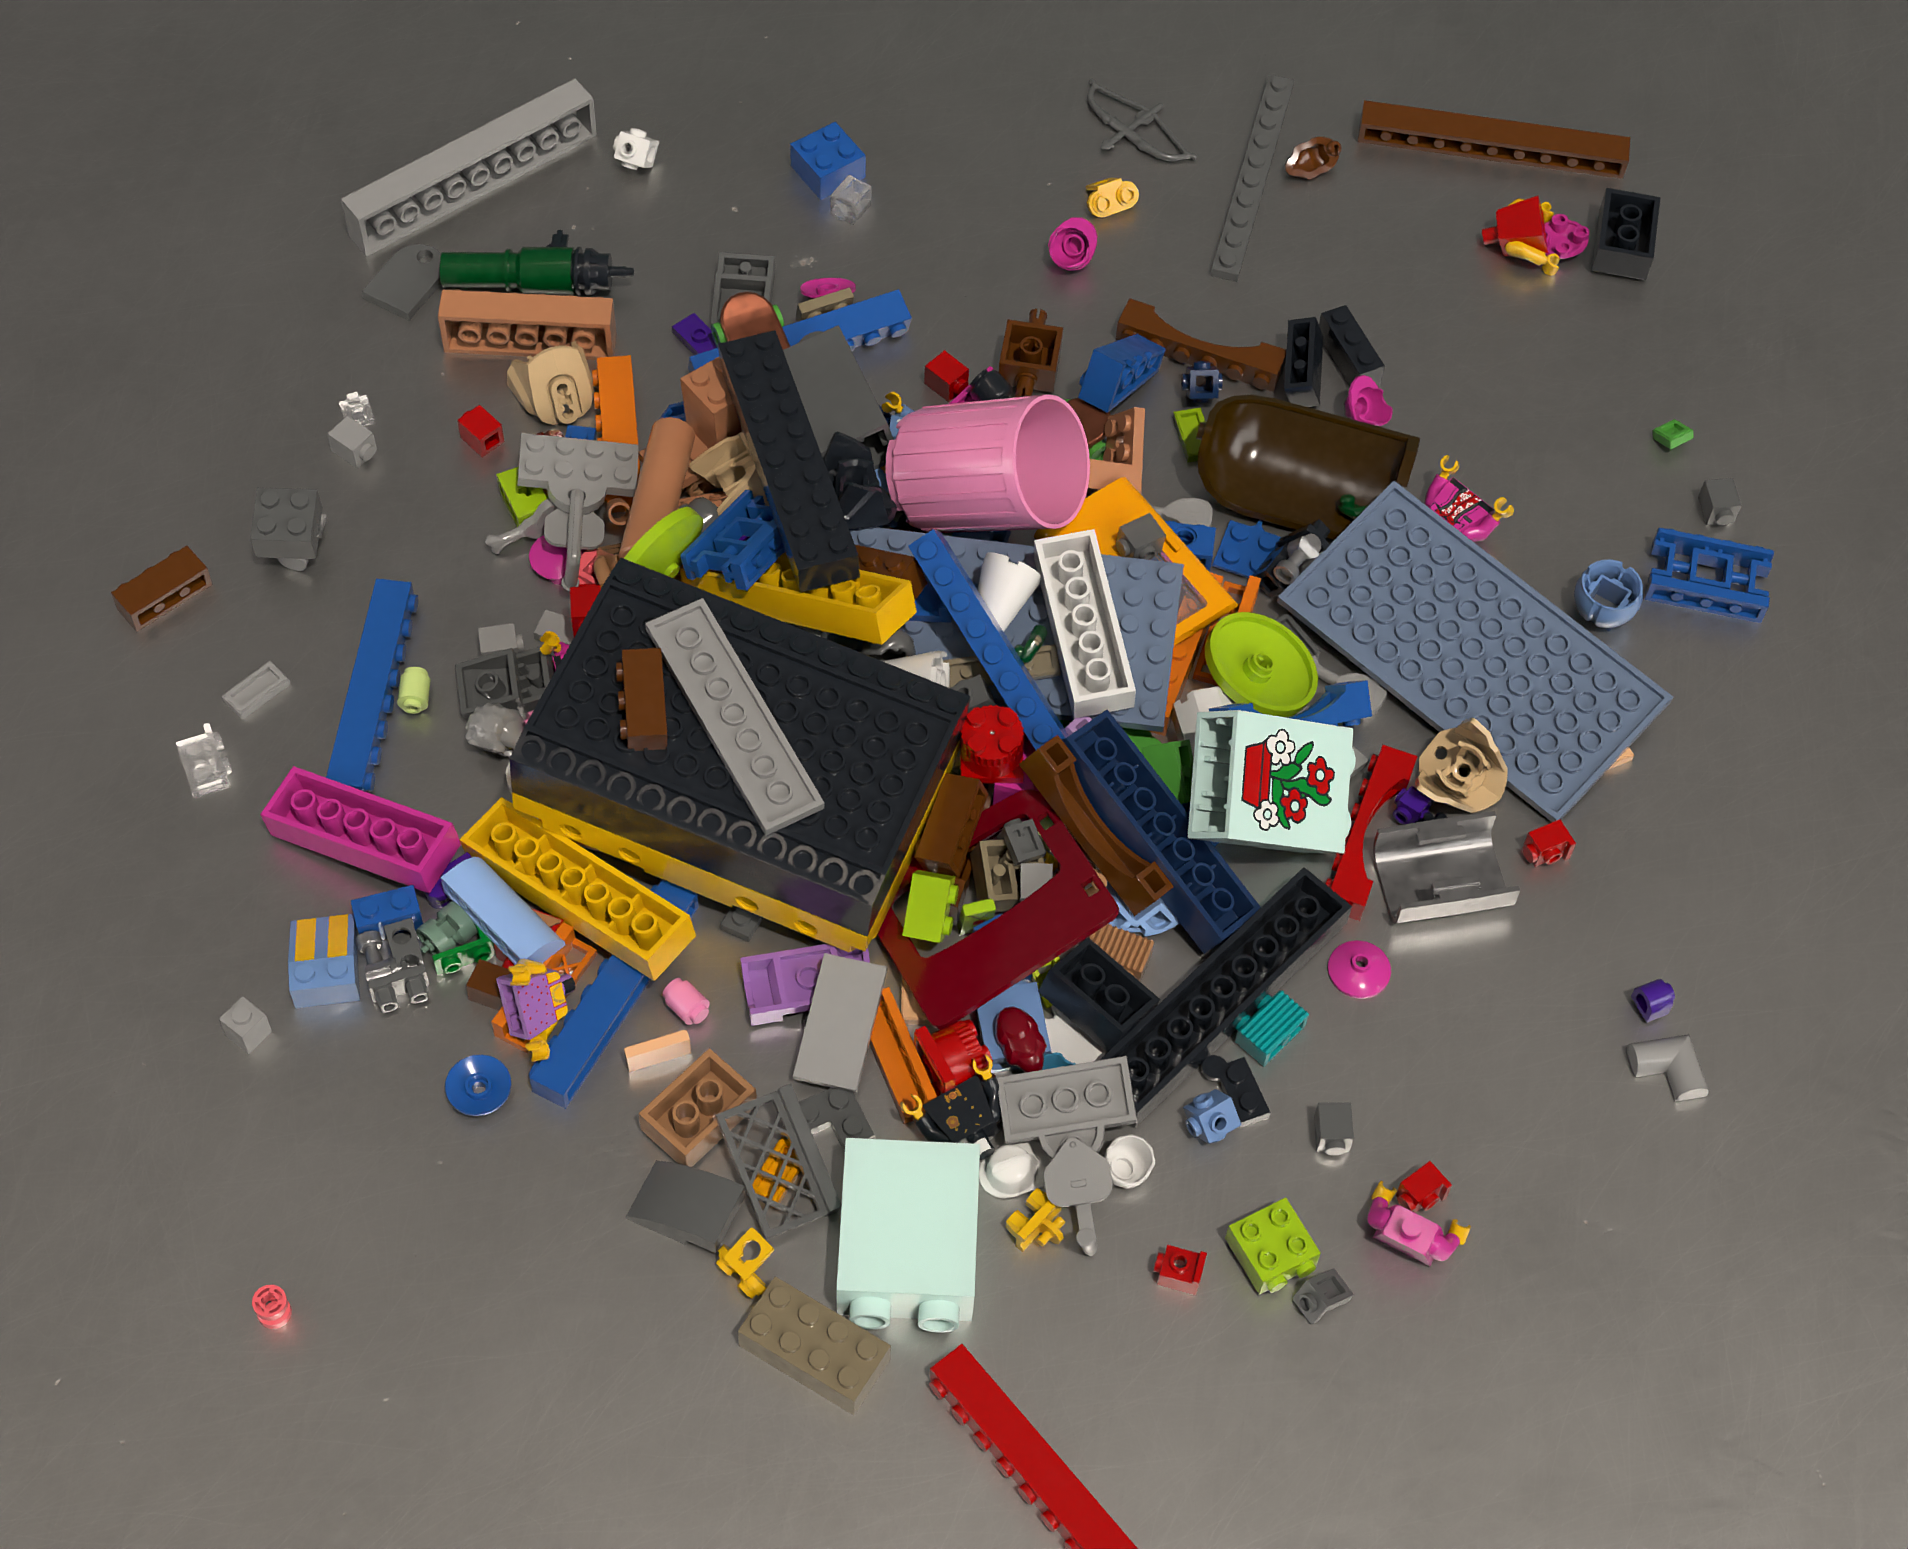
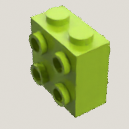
(1273, 1246)

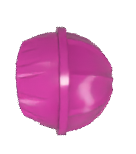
(1073, 243)
(1367, 403)

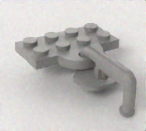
(583, 473)
(1069, 1116)

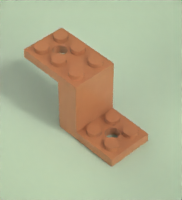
(707, 411)
(1122, 453)

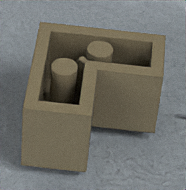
(996, 874)

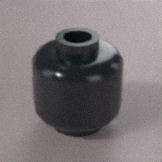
(990, 386)

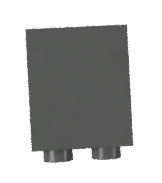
(837, 393)

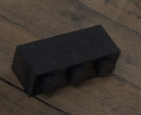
(1349, 346)
(1304, 362)

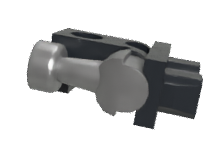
(1294, 549)

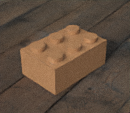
(684, 1113)

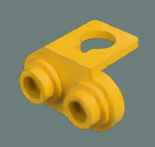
(1111, 196)
(731, 1262)

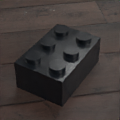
(1626, 233)
(1097, 994)

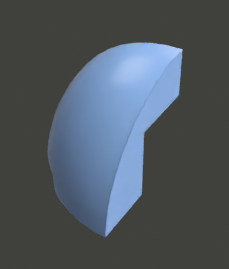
(1150, 921)

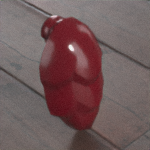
(1020, 1039)

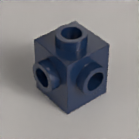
(1210, 387)

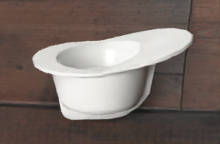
(1014, 1169)

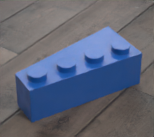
(1119, 370)

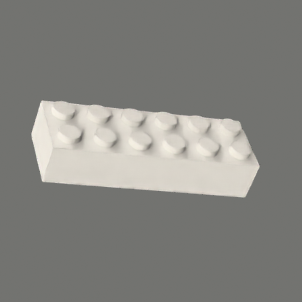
(1084, 624)

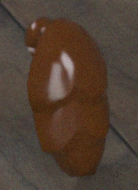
(1313, 157)

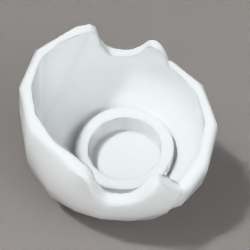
(1130, 1160)

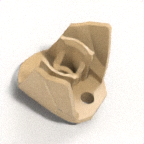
(550, 381)
(731, 468)
(1469, 747)

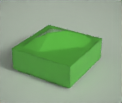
(1672, 434)

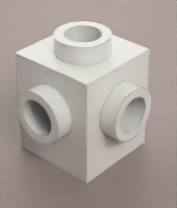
(635, 149)

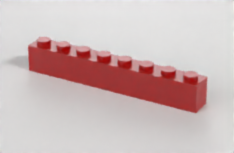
(1024, 1454)

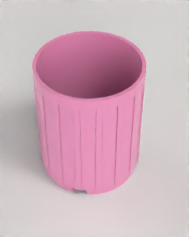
(990, 465)

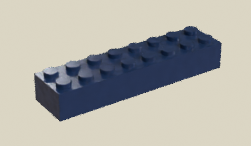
(1154, 826)

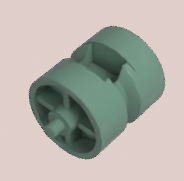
(449, 928)

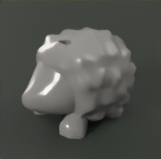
(494, 728)

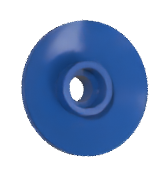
(473, 1073)

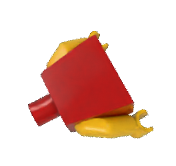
(1523, 232)

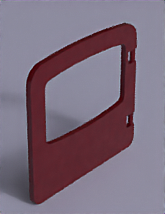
(1016, 942)

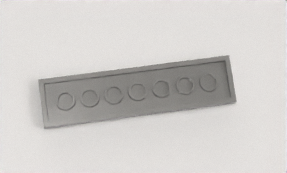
(735, 717)

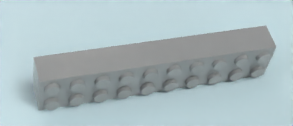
(469, 167)

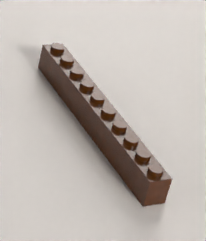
(1494, 139)

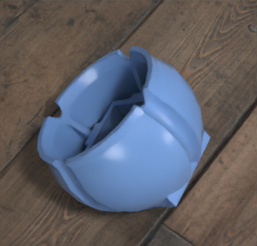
(1614, 584)

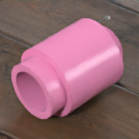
(686, 1001)

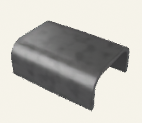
(1440, 868)

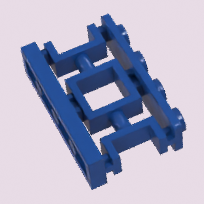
(722, 550)
(1704, 593)

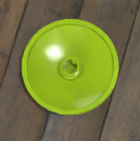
(666, 541)
(1261, 664)

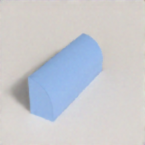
(500, 912)

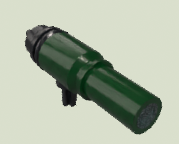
(533, 269)

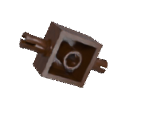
(1031, 354)

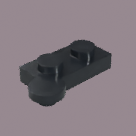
(1240, 1085)

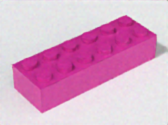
(361, 829)

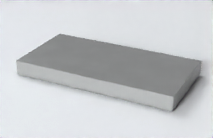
(840, 1023)

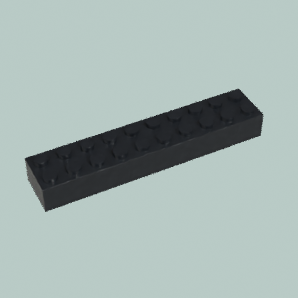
(788, 462)
(1228, 987)

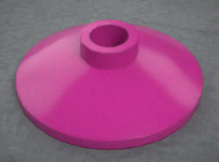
(824, 286)
(1356, 980)

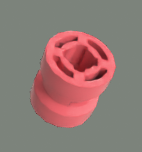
(276, 1312)

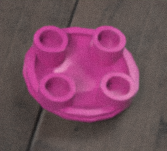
(1565, 237)
(549, 560)

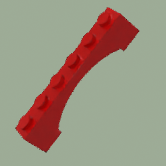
(1390, 774)

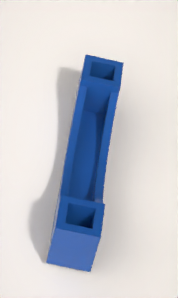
(1340, 703)

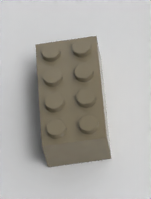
(814, 1345)

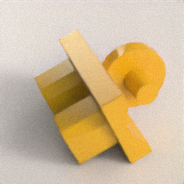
(1028, 1230)

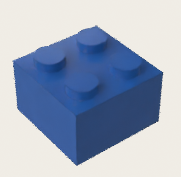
(827, 159)

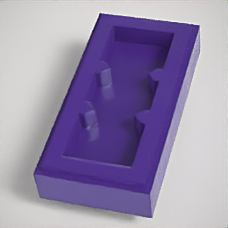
(694, 334)

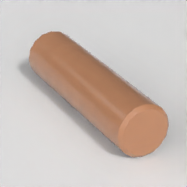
(659, 478)

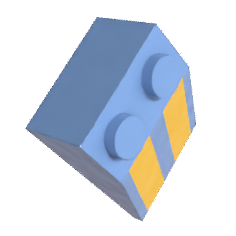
(323, 961)

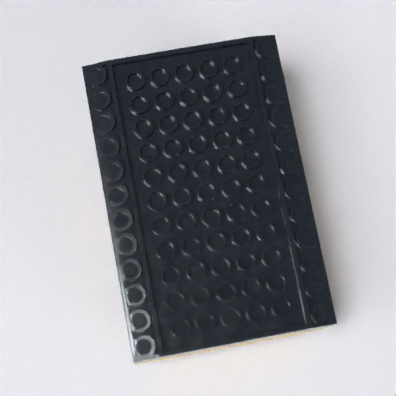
(858, 725)

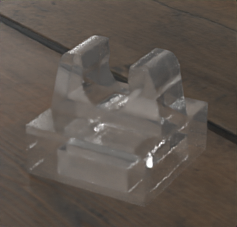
(357, 408)

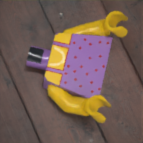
(534, 1003)

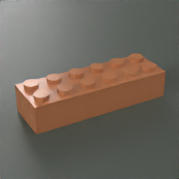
(525, 323)

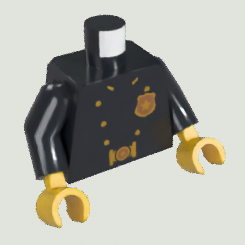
(963, 1113)

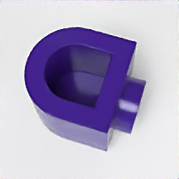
(1411, 805)
(1654, 999)

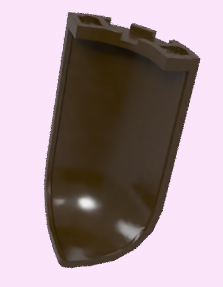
(1297, 461)

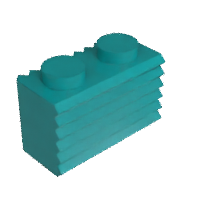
(1271, 1027)

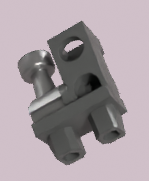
(397, 974)

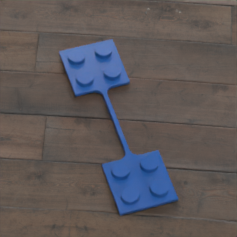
(1244, 548)

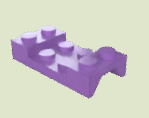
(785, 980)

